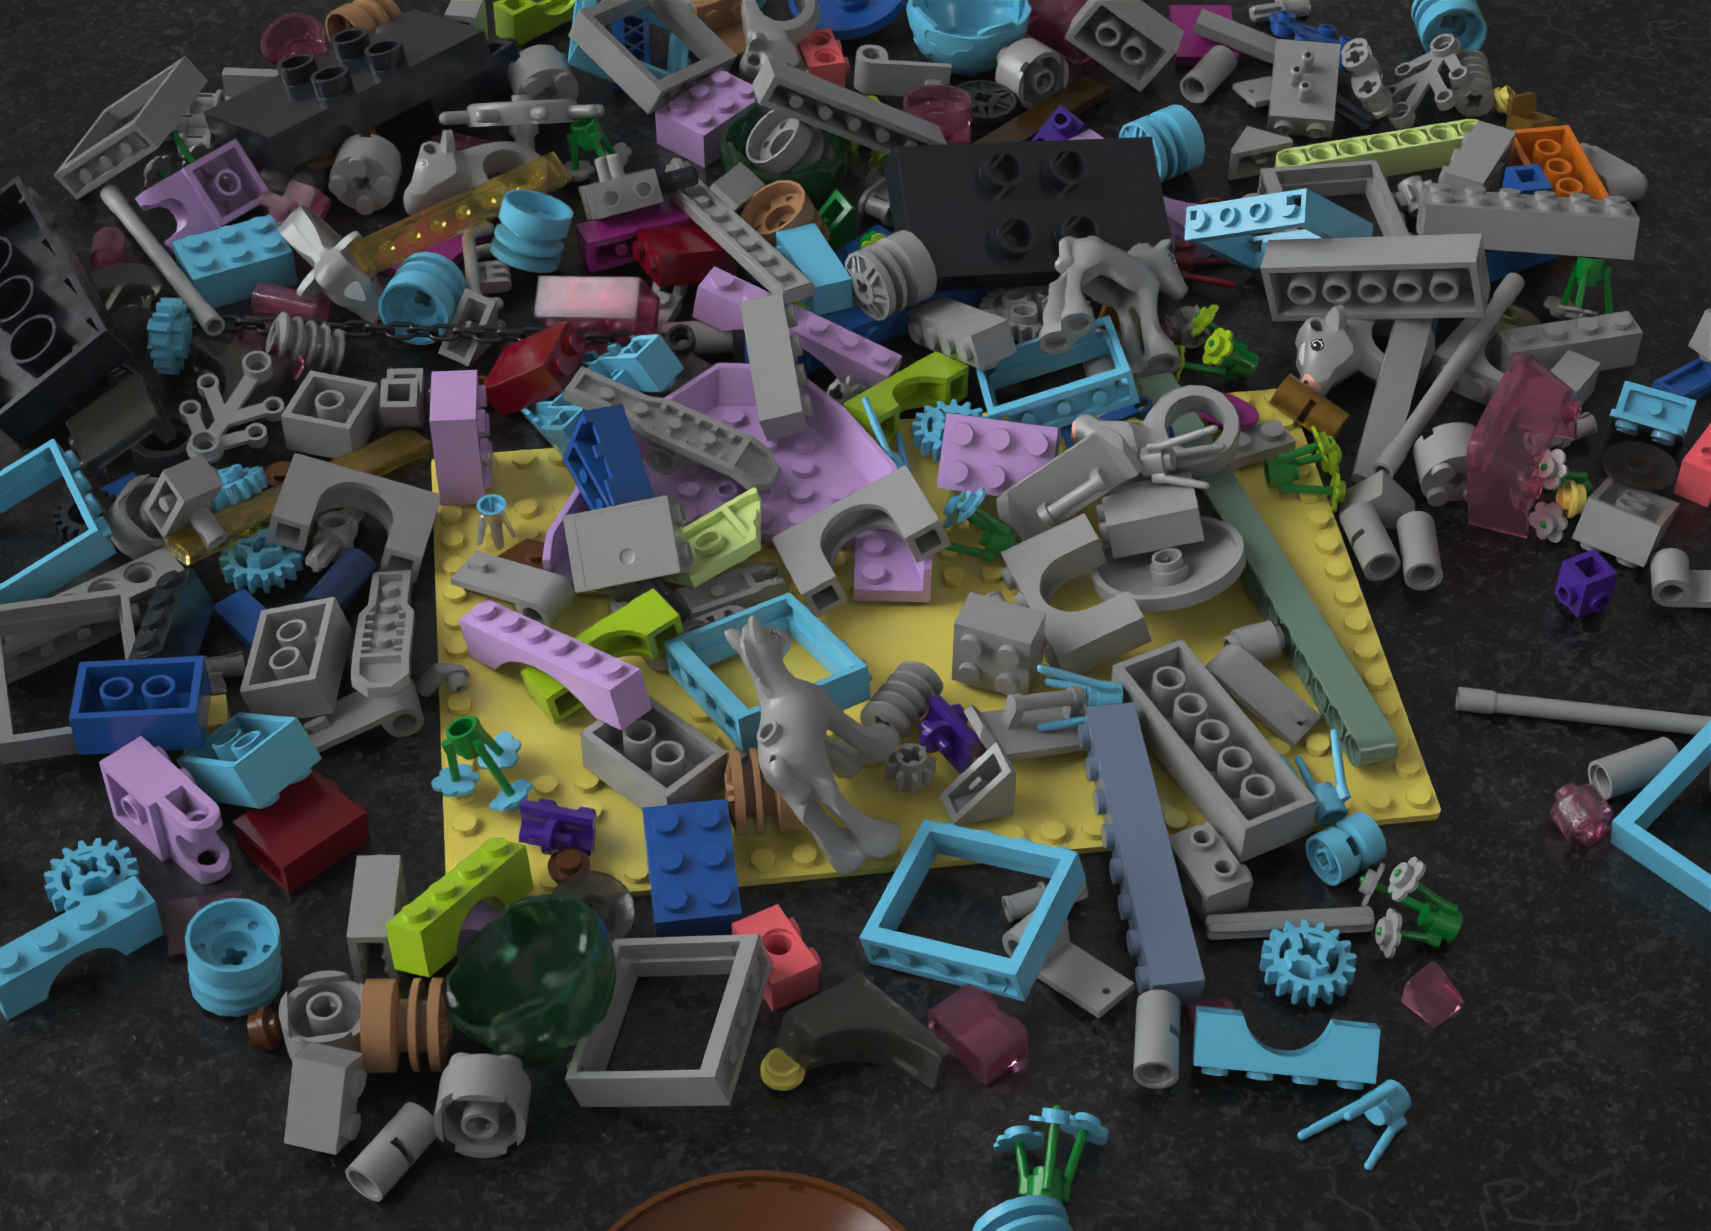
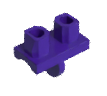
(1060, 126)
(947, 732)
(557, 827)

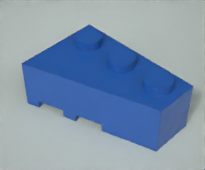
(606, 459)

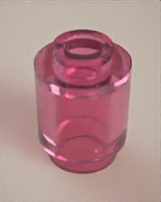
(108, 247)

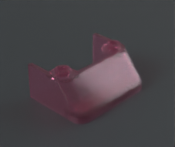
(1511, 441)

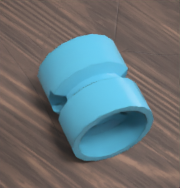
(1346, 848)

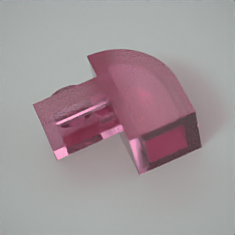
(295, 194)

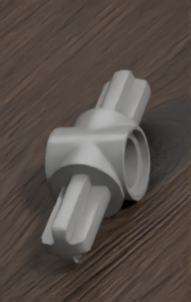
(334, 536)

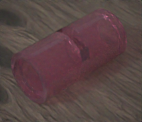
(273, 299)

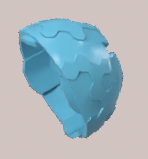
(967, 31)

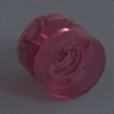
(945, 107)

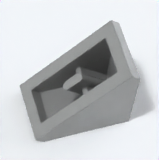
(1255, 151)
(737, 187)
(470, 313)
(1385, 494)
(982, 790)

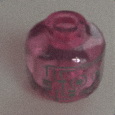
(1581, 813)

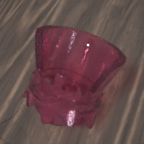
(293, 35)

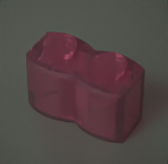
(979, 1033)

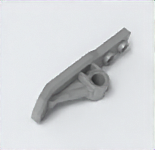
(679, 433)
(384, 637)

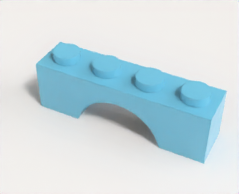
(115, 919)
(1342, 1053)

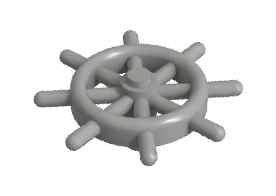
(522, 115)

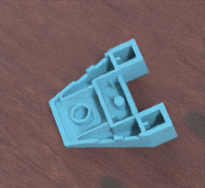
(642, 365)

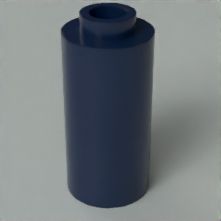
(345, 578)

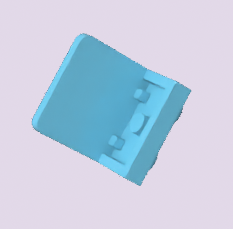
(1652, 412)

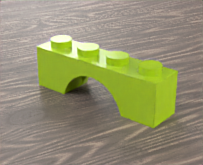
(528, 19)
(916, 386)
(631, 631)
(429, 927)

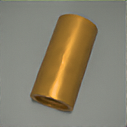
(1309, 407)

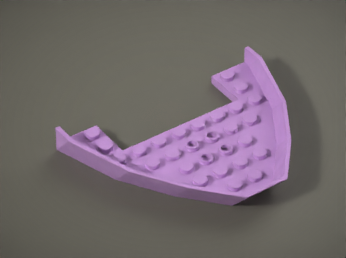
(812, 475)

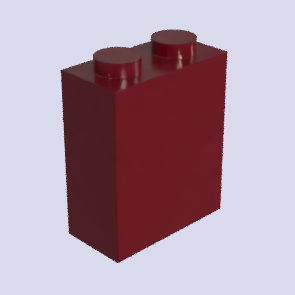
(680, 254)
(535, 368)
(302, 831)

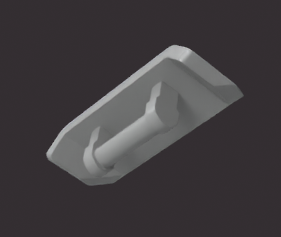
(1067, 483)
(1017, 723)

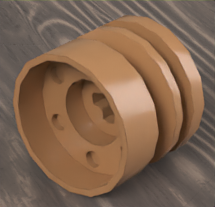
(362, 14)
(779, 208)
(753, 797)
(404, 1025)

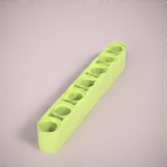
(1395, 151)

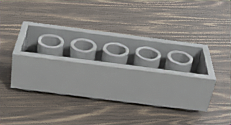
(1532, 222)
(1377, 277)
(1215, 751)

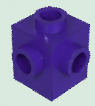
(1586, 583)

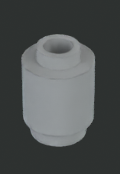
(1258, 639)

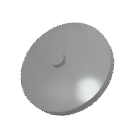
(1177, 574)

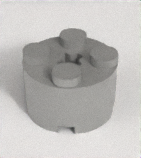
(1031, 71)
(543, 74)
(366, 173)
(1442, 463)
(132, 527)
(322, 1011)
(482, 1104)

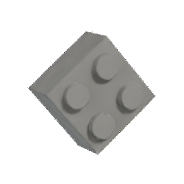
(331, 415)
(998, 645)

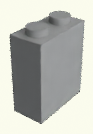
(1149, 517)
(376, 898)

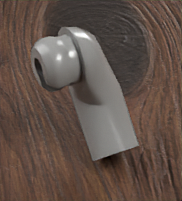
(439, 673)

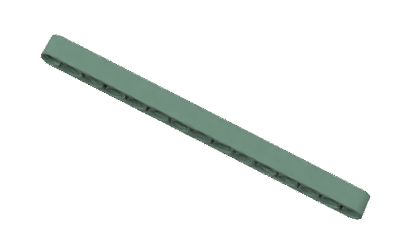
(1286, 603)

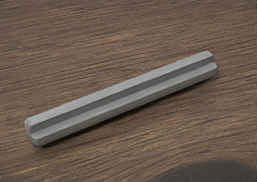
(1261, 923)

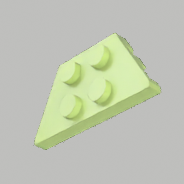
(723, 538)

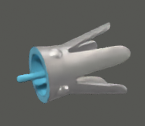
(493, 512)

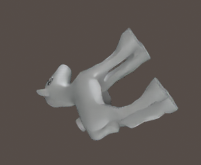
(1119, 281)
(800, 756)

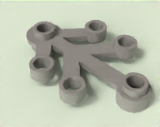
(1443, 51)
(257, 370)

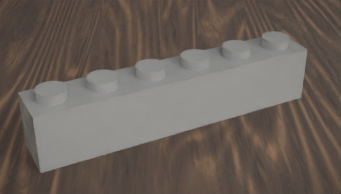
(840, 109)

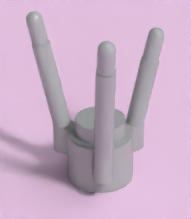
(1160, 459)

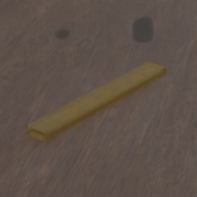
(455, 214)
(255, 513)

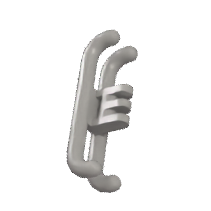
(488, 275)

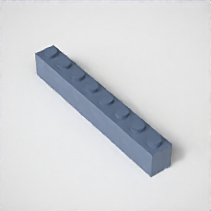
(1140, 852)

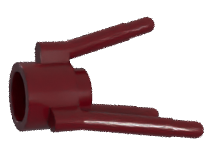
(1187, 262)

